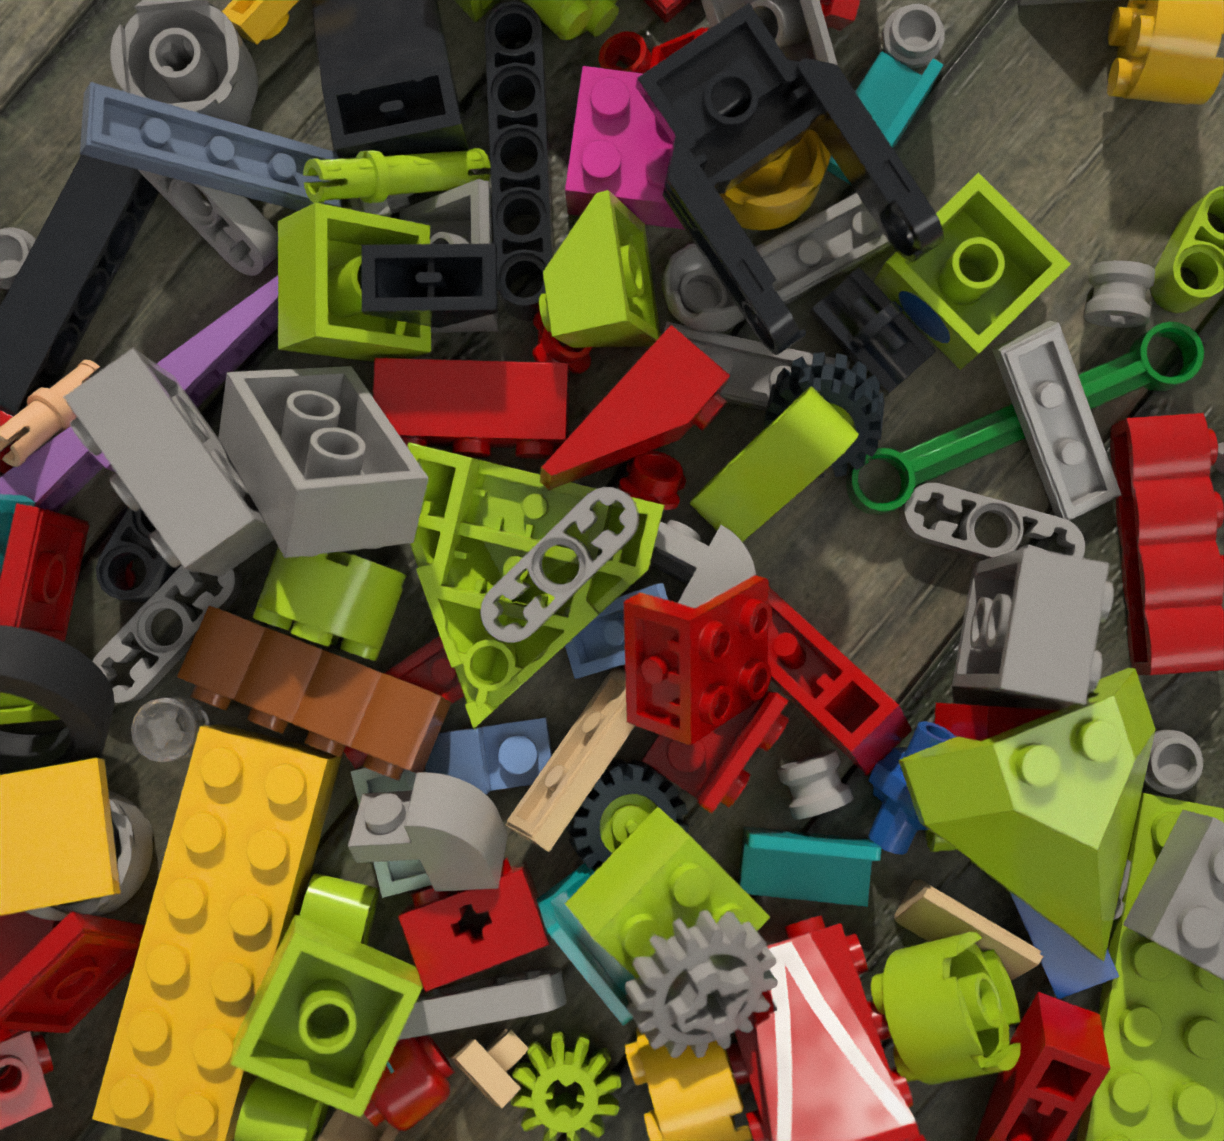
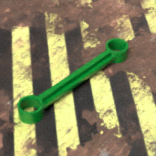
(1003, 428)

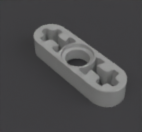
(227, 224)
(949, 502)
(536, 611)
(145, 671)
(486, 1001)

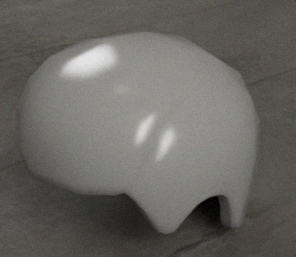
(696, 293)

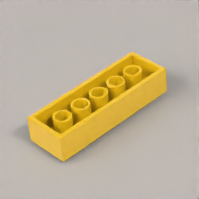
(212, 929)

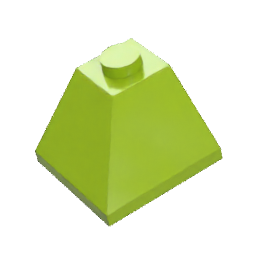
(602, 281)

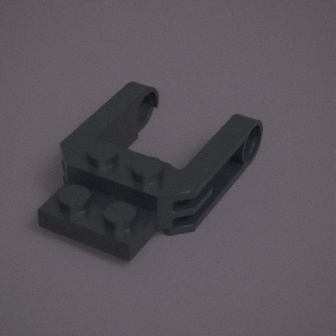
(738, 106)

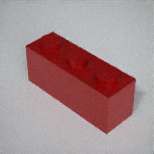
(476, 404)

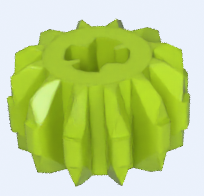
(566, 1065)

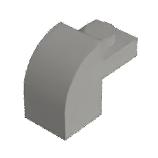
(703, 567)
(441, 824)

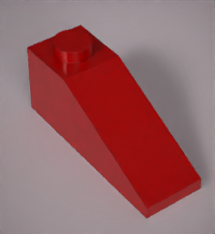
(647, 409)
(832, 689)
(1055, 1075)

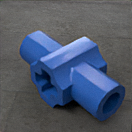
(897, 817)

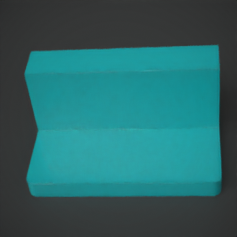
(892, 97)
(806, 866)
(592, 961)

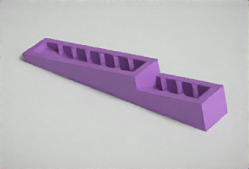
(200, 365)

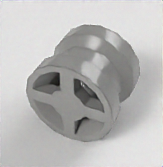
(1119, 294)
(815, 784)

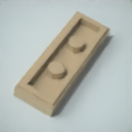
(574, 765)

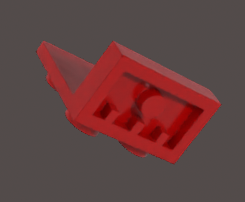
(696, 664)
(715, 764)

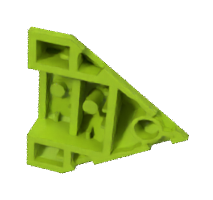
(475, 530)
(1047, 804)

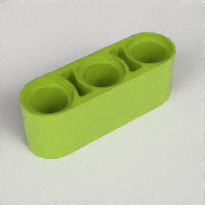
(775, 465)

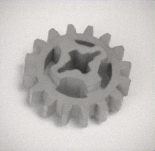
(701, 984)

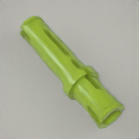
(377, 176)

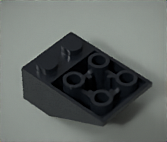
(387, 77)

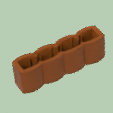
(315, 690)

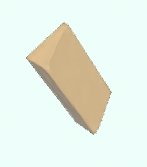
(939, 916)

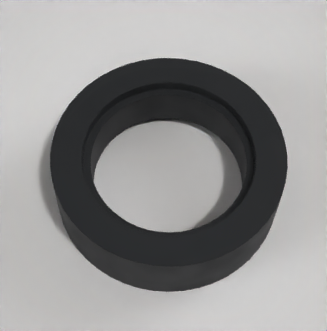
(63, 683)

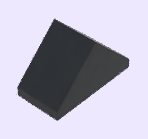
(429, 282)

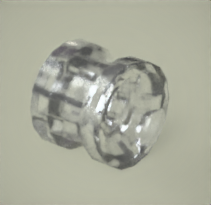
(157, 725)

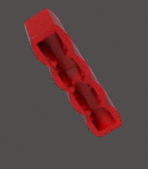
(1169, 542)

